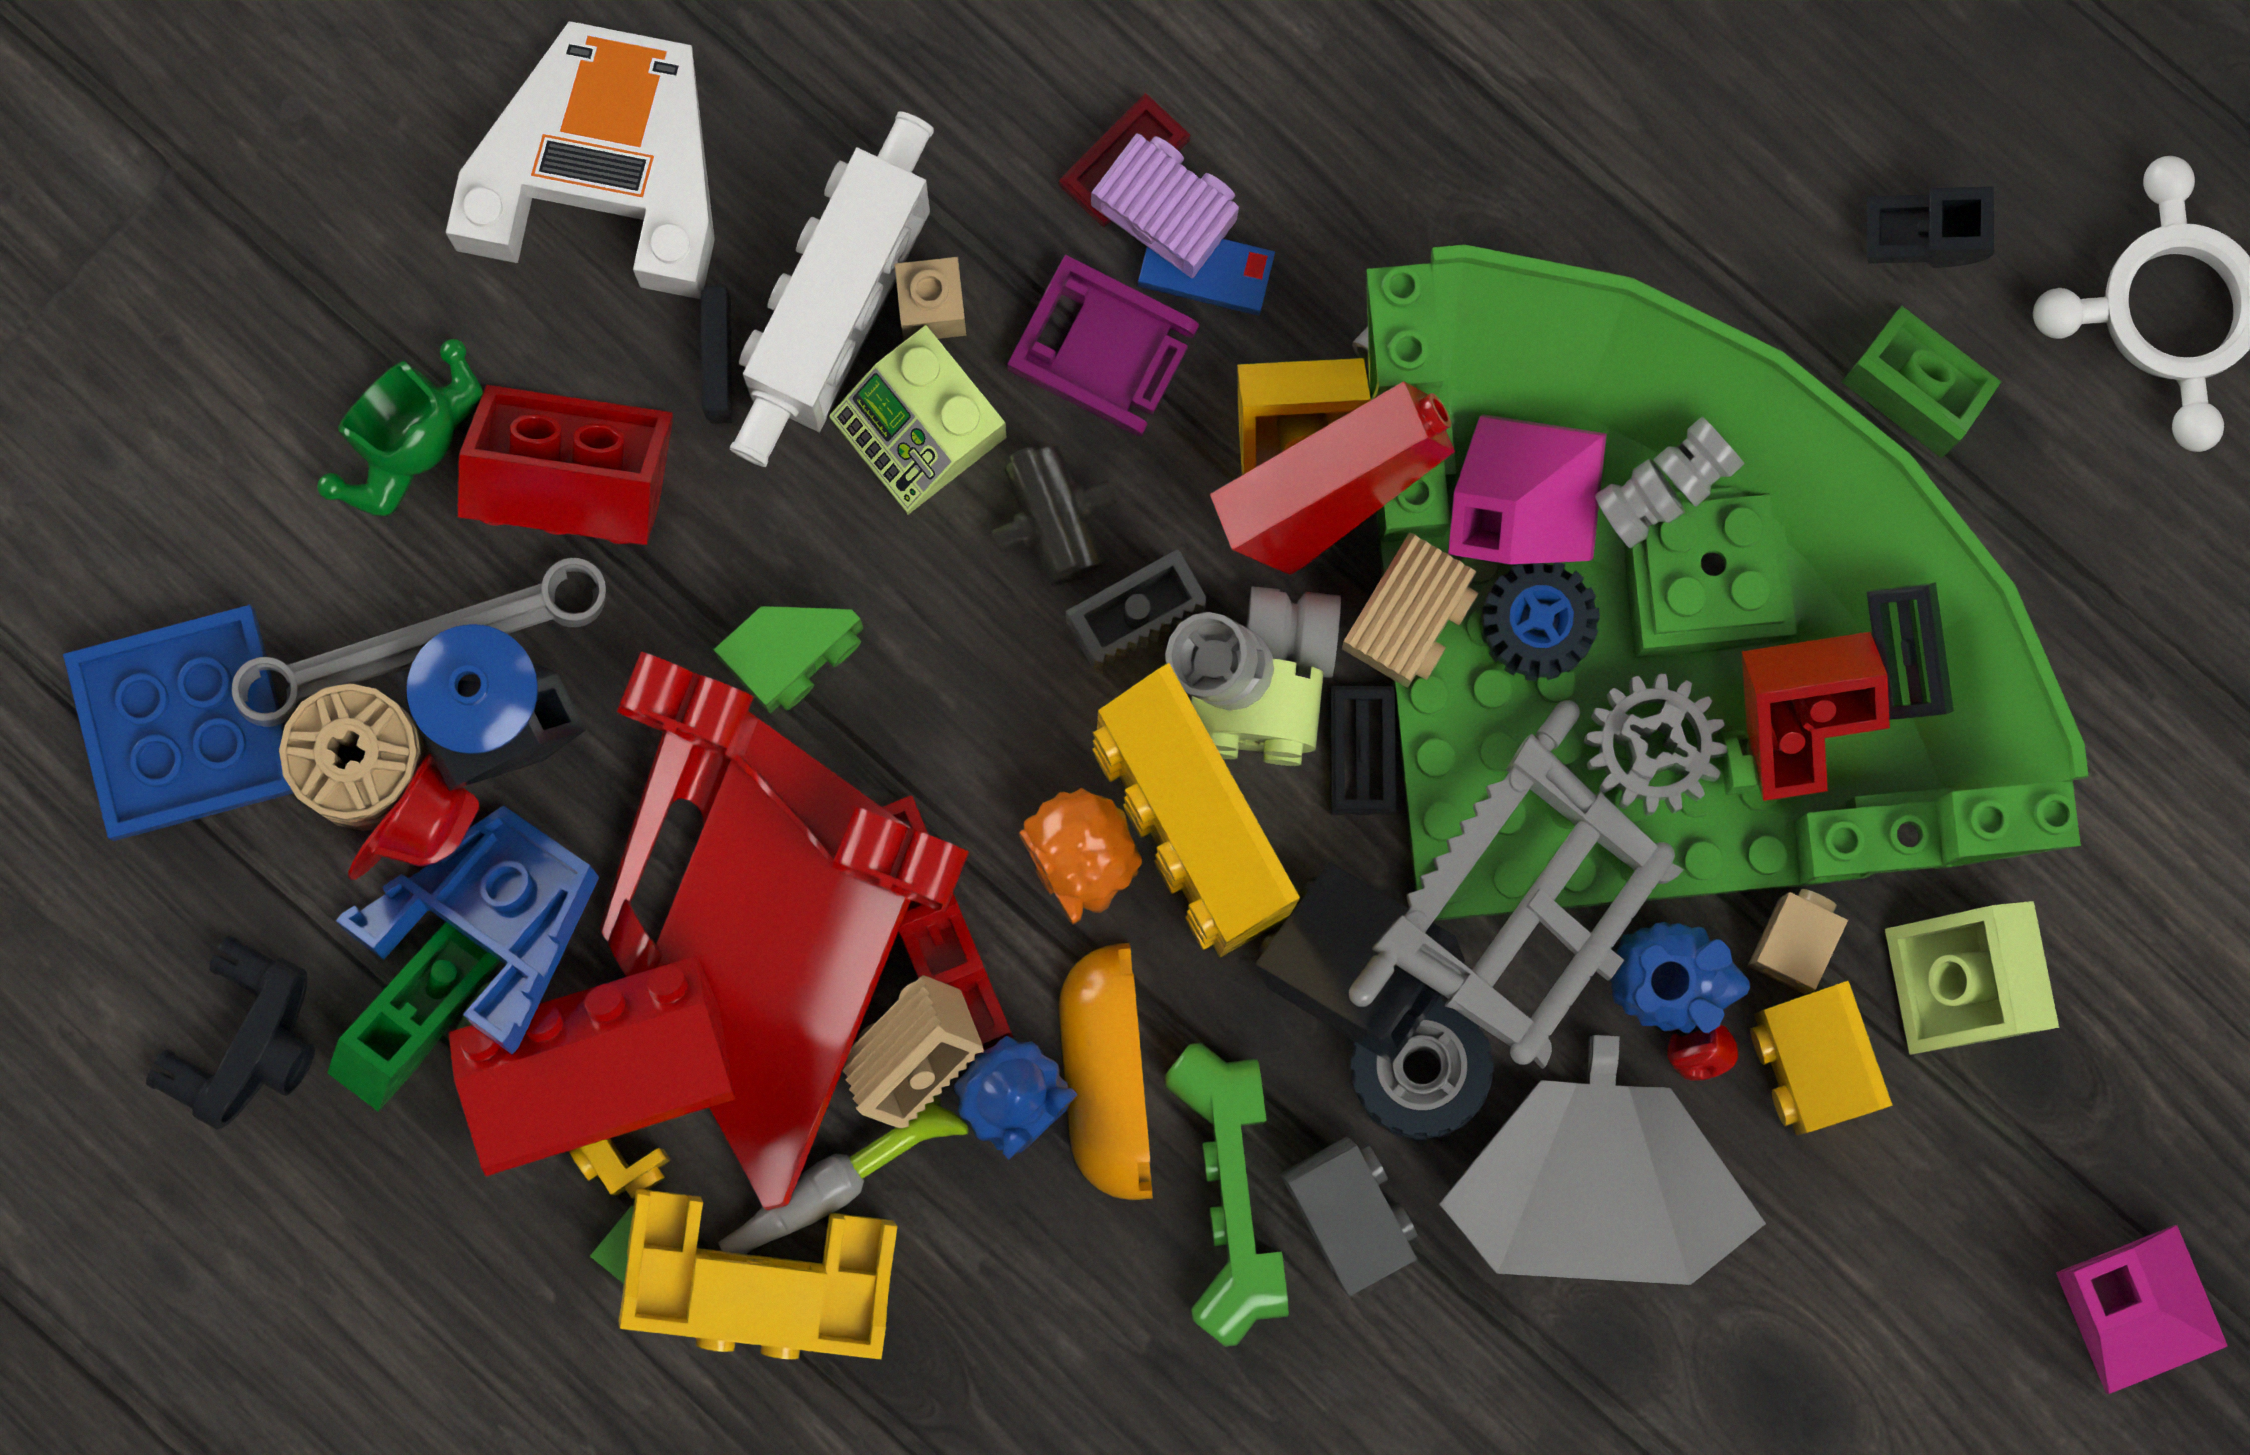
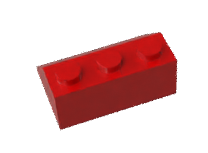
(564, 465)

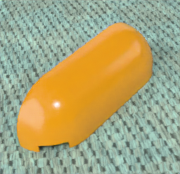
(1106, 1072)

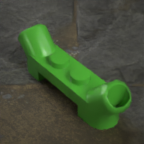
(1250, 1283)

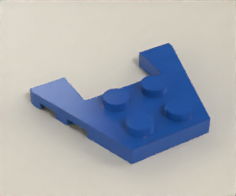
(504, 892)

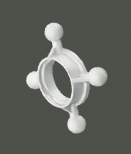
(2061, 312)

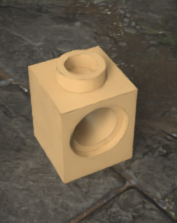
(931, 297)
(1798, 940)

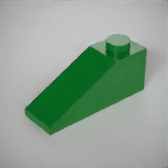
(410, 1016)

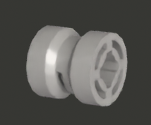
(1699, 461)
(1640, 503)

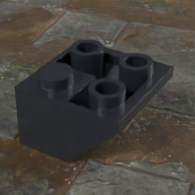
(548, 730)

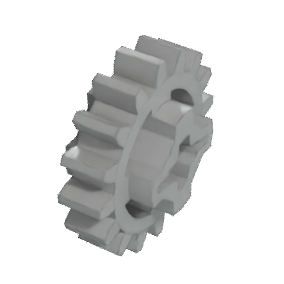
(1682, 758)

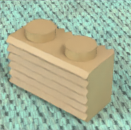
(1410, 611)
(911, 1052)

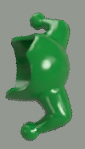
(403, 430)

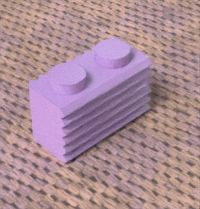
(1166, 203)

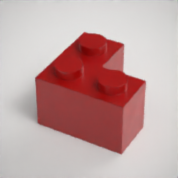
(1805, 695)

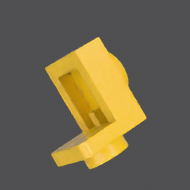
(608, 1163)

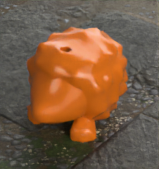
(1081, 851)

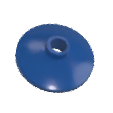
(491, 715)

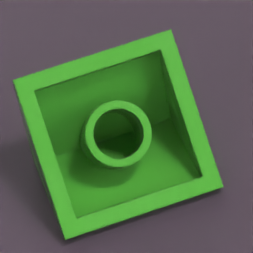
(1922, 382)

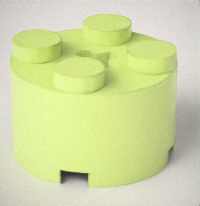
(1278, 724)

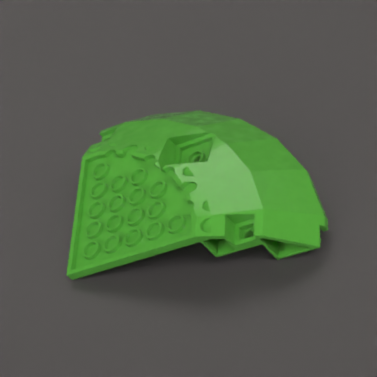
(1802, 539)

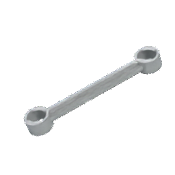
(401, 646)

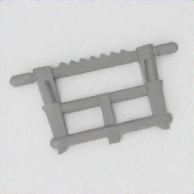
(1472, 990)

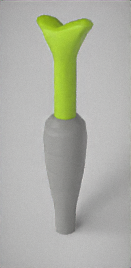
(840, 1179)

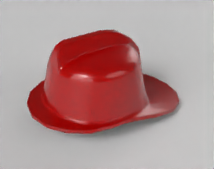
(422, 825)

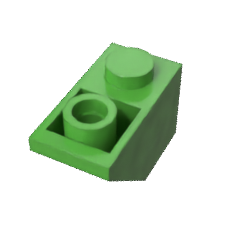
(784, 647)

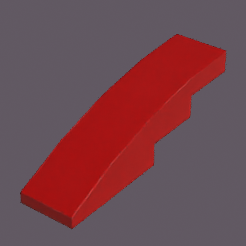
(945, 950)

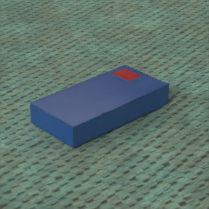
(1230, 277)

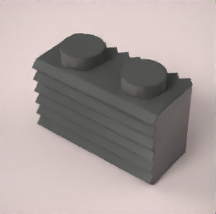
(1136, 611)

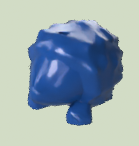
(1676, 978)
(1012, 1095)

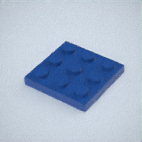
(167, 727)

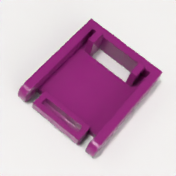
(1114, 351)

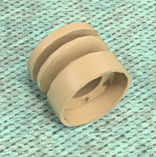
(361, 791)

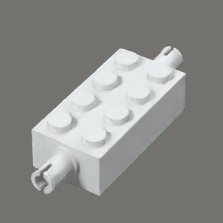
(835, 289)

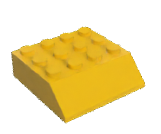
(1194, 813)

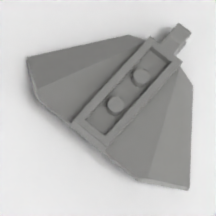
(1601, 1185)

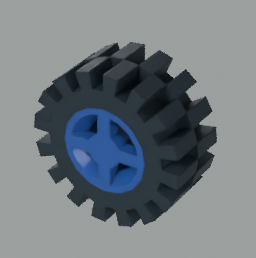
(1547, 593)

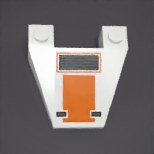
(603, 129)

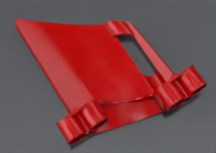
(780, 904)

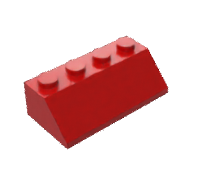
(595, 1067)

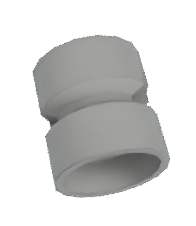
(1298, 631)
(1205, 660)

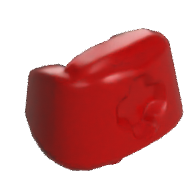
(1703, 1054)

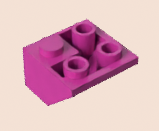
(1528, 493)
(2141, 1309)

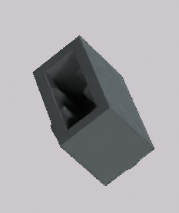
(1349, 1214)

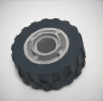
(1434, 1107)

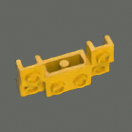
(756, 1298)

